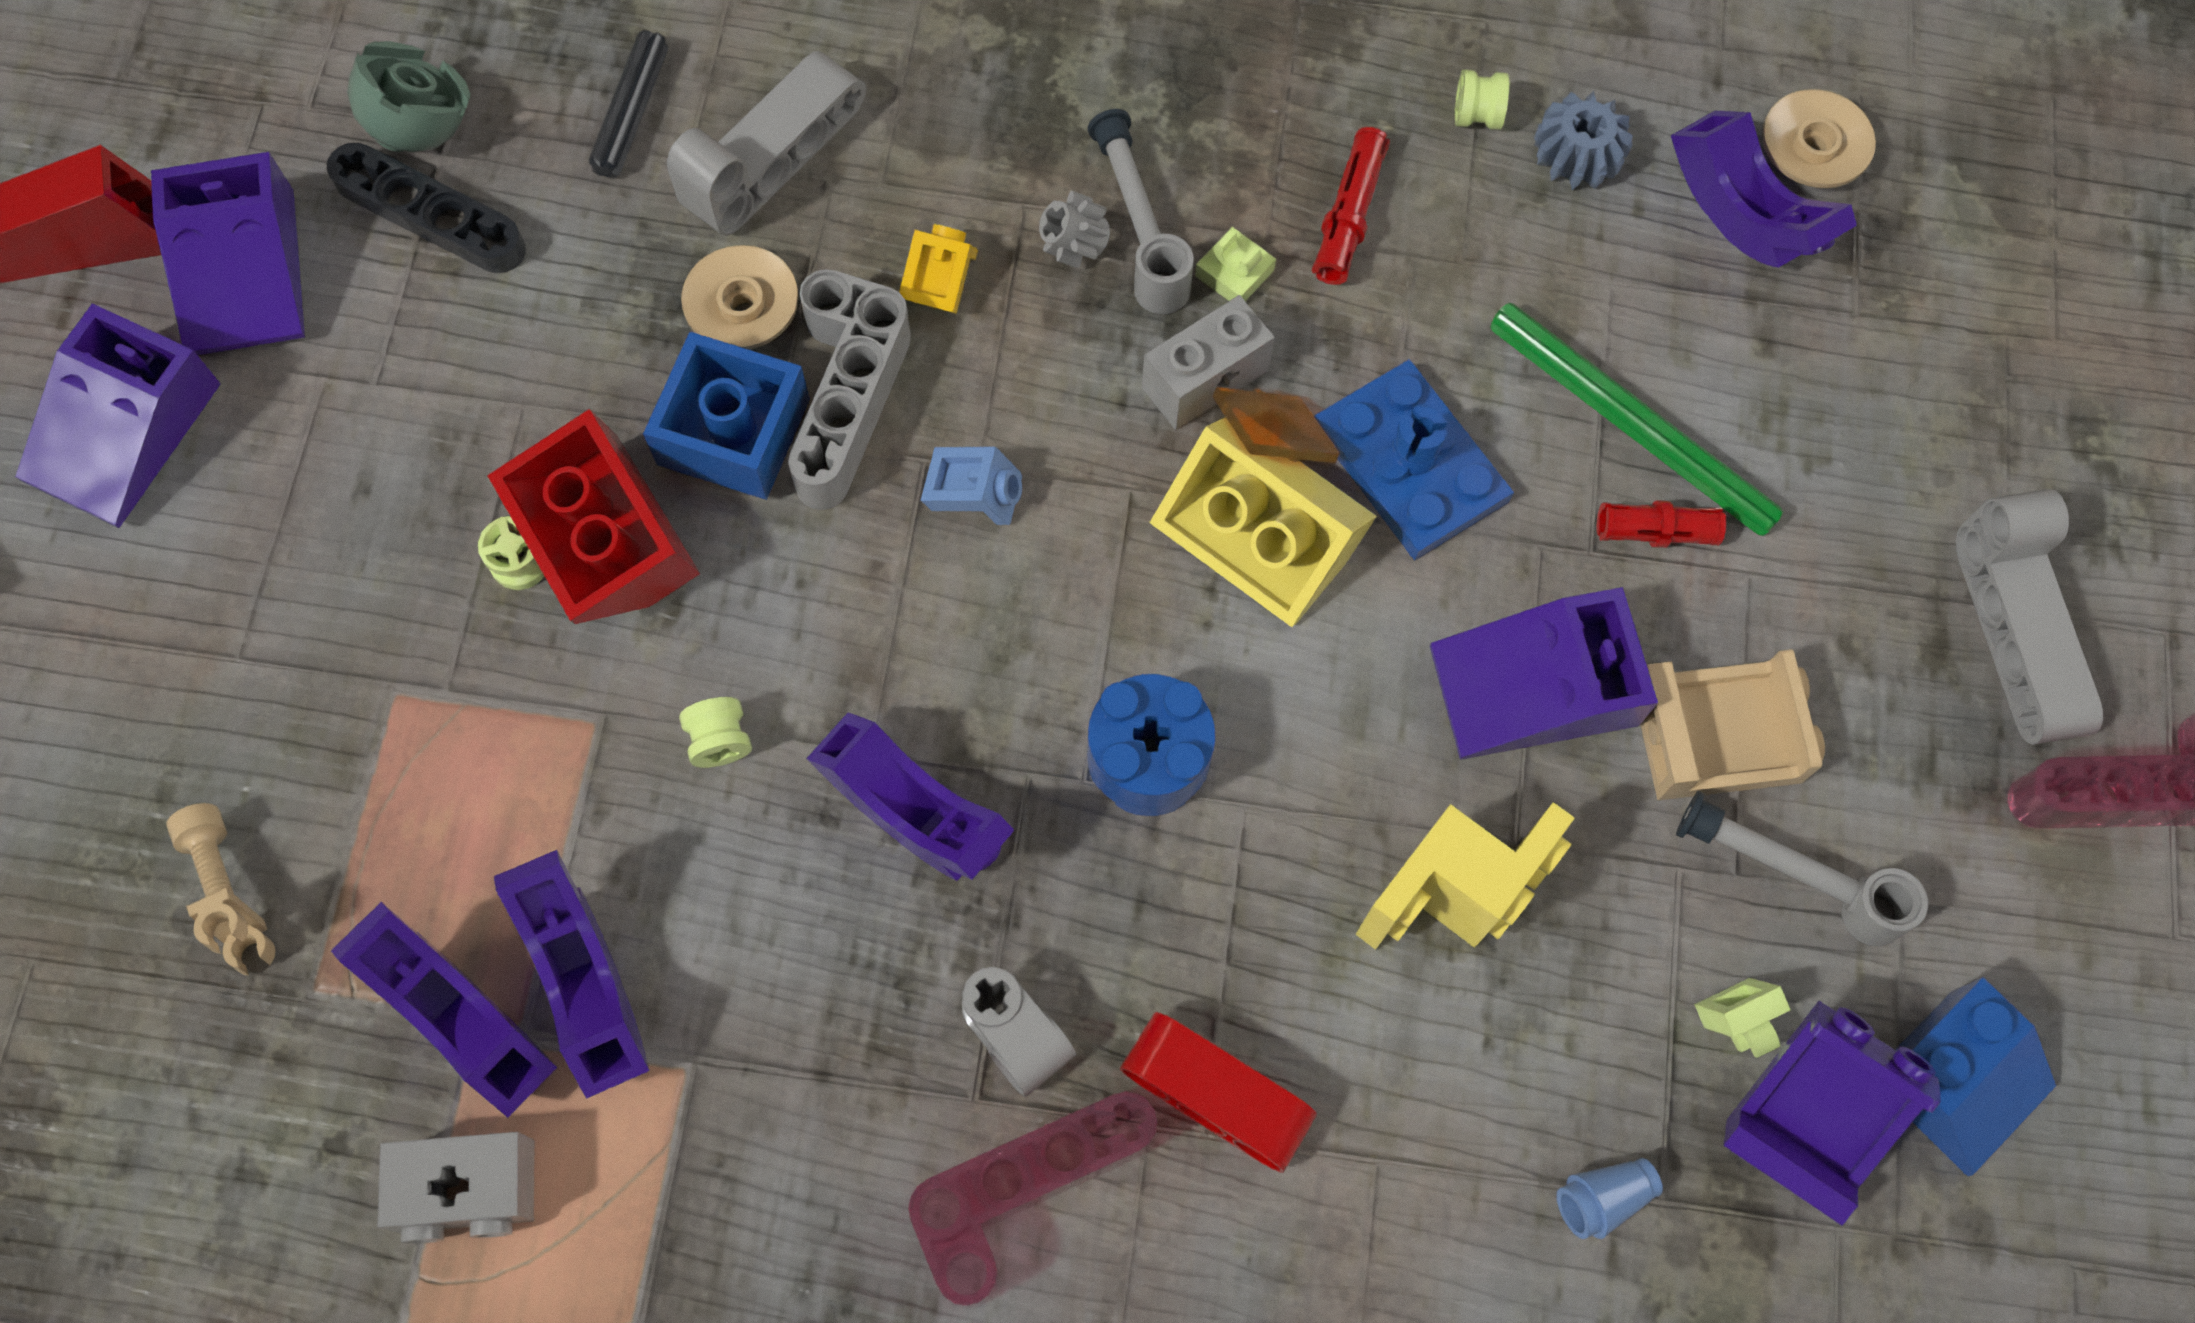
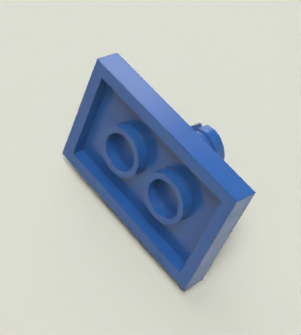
(1413, 459)

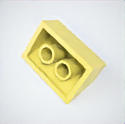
(1261, 521)

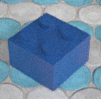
(727, 415)

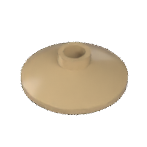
(1821, 121)
(738, 277)

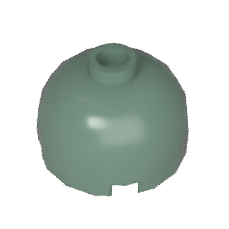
(405, 99)

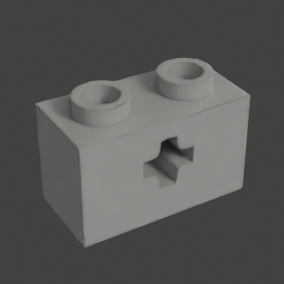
(1216, 351)
(419, 1172)

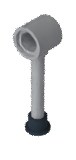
(1156, 250)
(1858, 907)

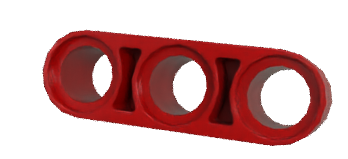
(1219, 1092)

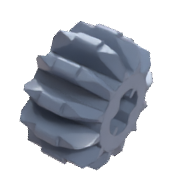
(1583, 140)

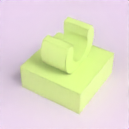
(1235, 266)
(1746, 1014)

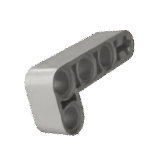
(767, 147)
(839, 393)
(2026, 616)

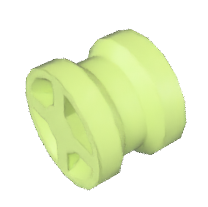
(1482, 99)
(499, 550)
(715, 732)

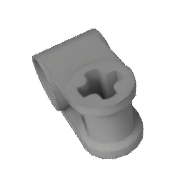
(1022, 1038)

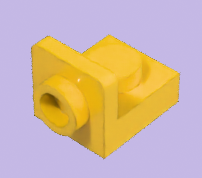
(937, 268)

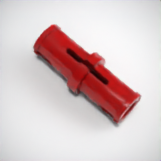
(1661, 524)

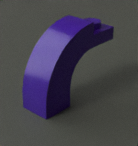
(1745, 197)
(907, 801)
(577, 972)
(445, 1008)

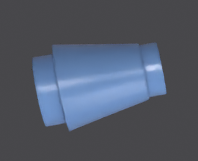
(1606, 1197)

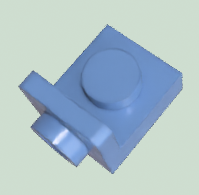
(973, 482)

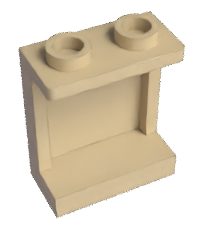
(1731, 728)

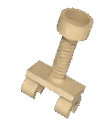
(197, 832)

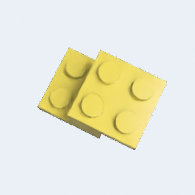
(1468, 878)

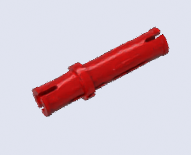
(1345, 224)

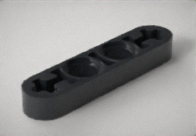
(429, 203)

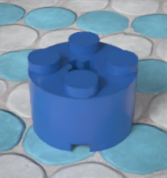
(1156, 710)

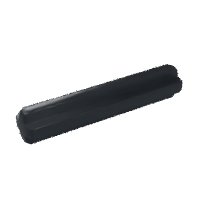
(628, 104)

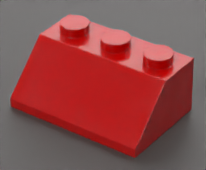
(592, 522)

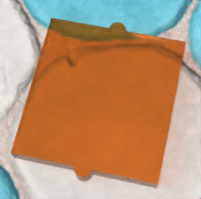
(1275, 425)

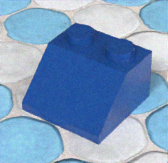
(1986, 1072)

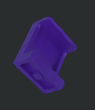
(1830, 1109)

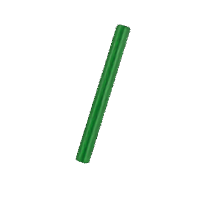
(1637, 419)

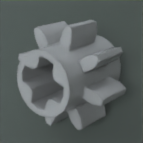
(1074, 229)

